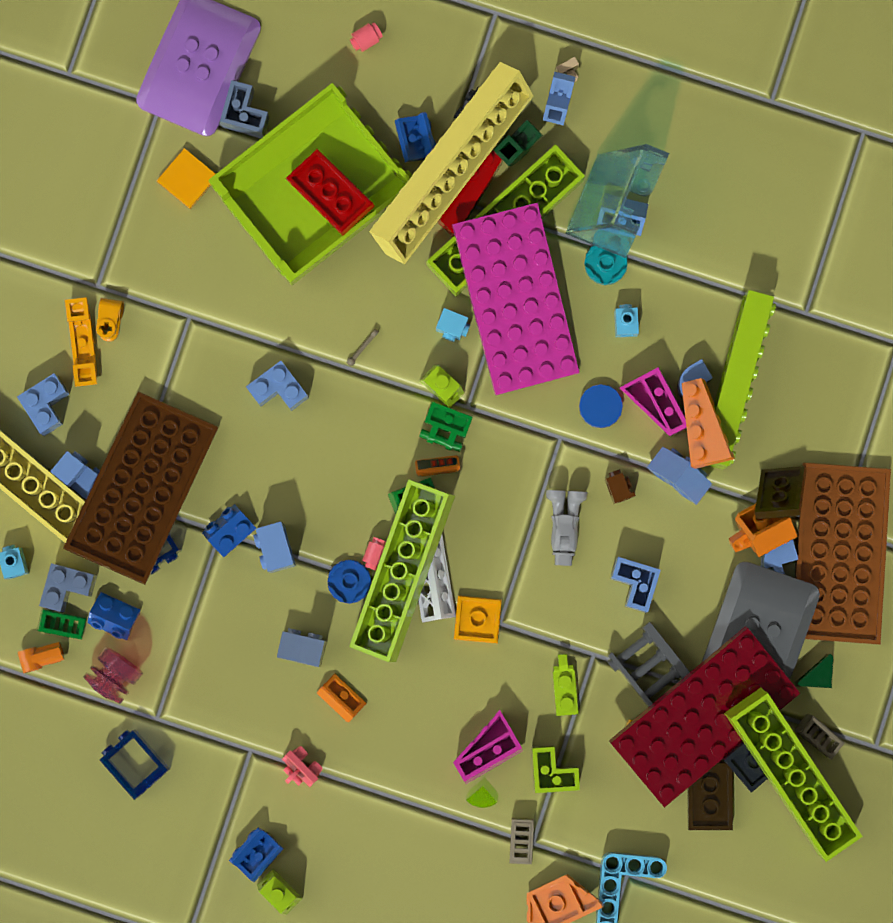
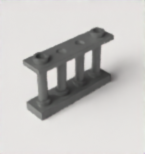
(663, 653)

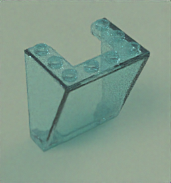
(601, 212)

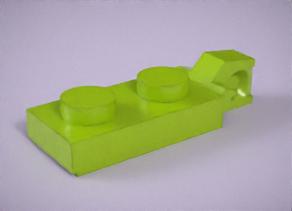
(564, 687)

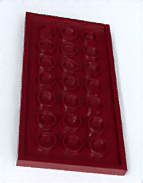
(687, 725)

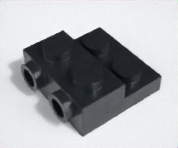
(745, 767)

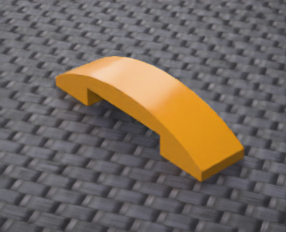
(81, 342)

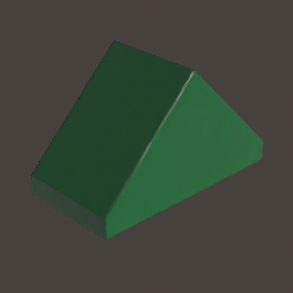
(819, 675)

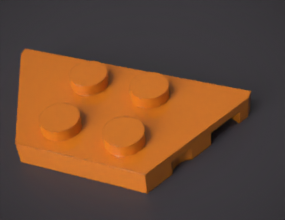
(560, 902)

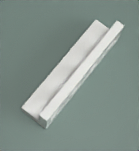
(440, 589)

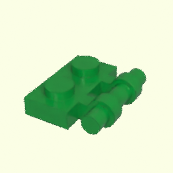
(449, 420)

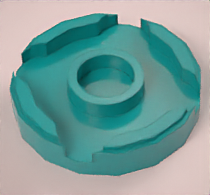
(604, 266)

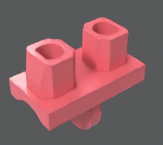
(298, 770)

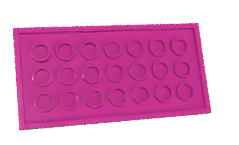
(515, 298)

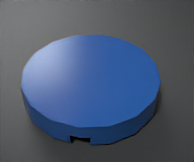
(600, 406)
(349, 581)

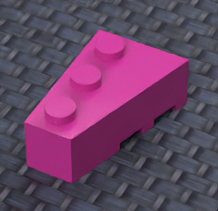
(657, 401)
(488, 750)

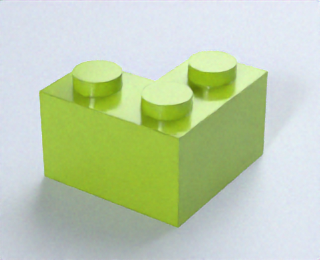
(548, 777)

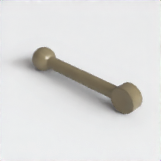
(351, 361)

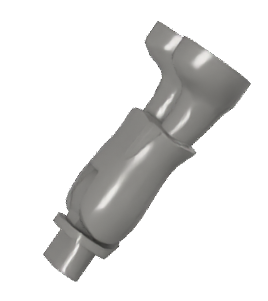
(564, 529)

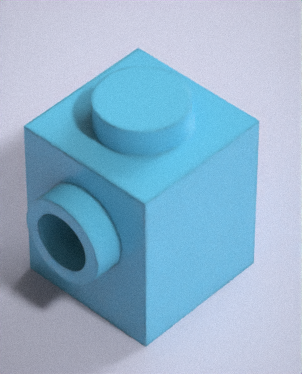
(626, 321)
(452, 325)
(13, 562)

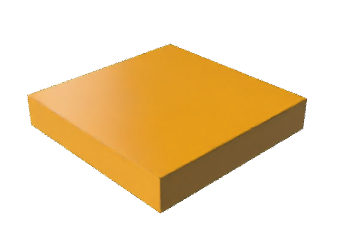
(186, 178)
(477, 619)

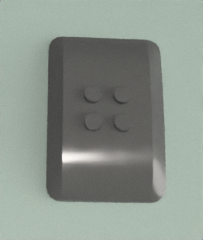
(771, 607)

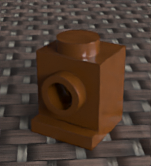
(619, 487)

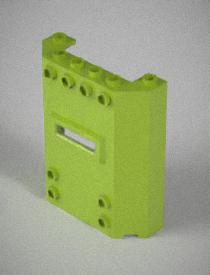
(275, 213)

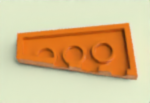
(705, 435)

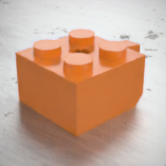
(761, 534)

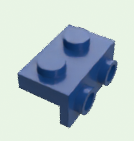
(415, 137)
(228, 530)
(113, 616)
(256, 854)

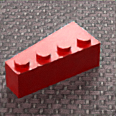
(471, 193)

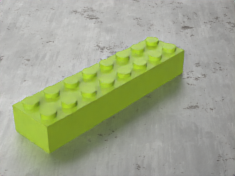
(543, 183)
(741, 366)
(402, 571)
(793, 774)

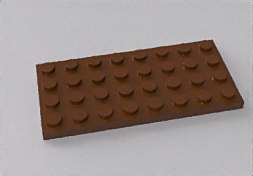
(141, 488)

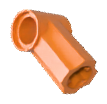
(35, 658)

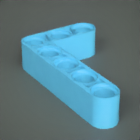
(616, 874)

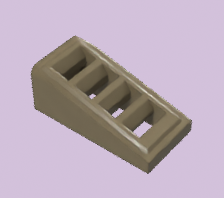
(806, 723)
(522, 823)

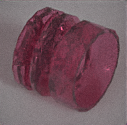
(113, 675)

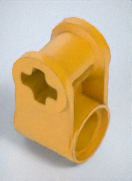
(109, 314)

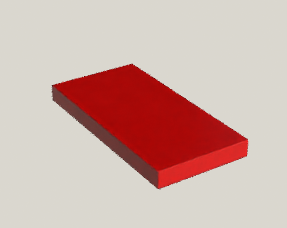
(330, 192)

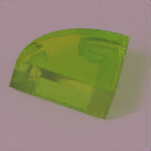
(481, 798)

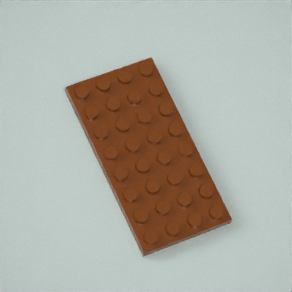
(844, 549)

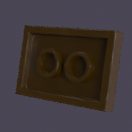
(780, 492)
(711, 800)

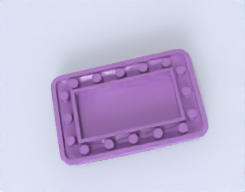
(195, 64)

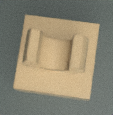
(569, 68)

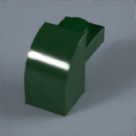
(518, 144)

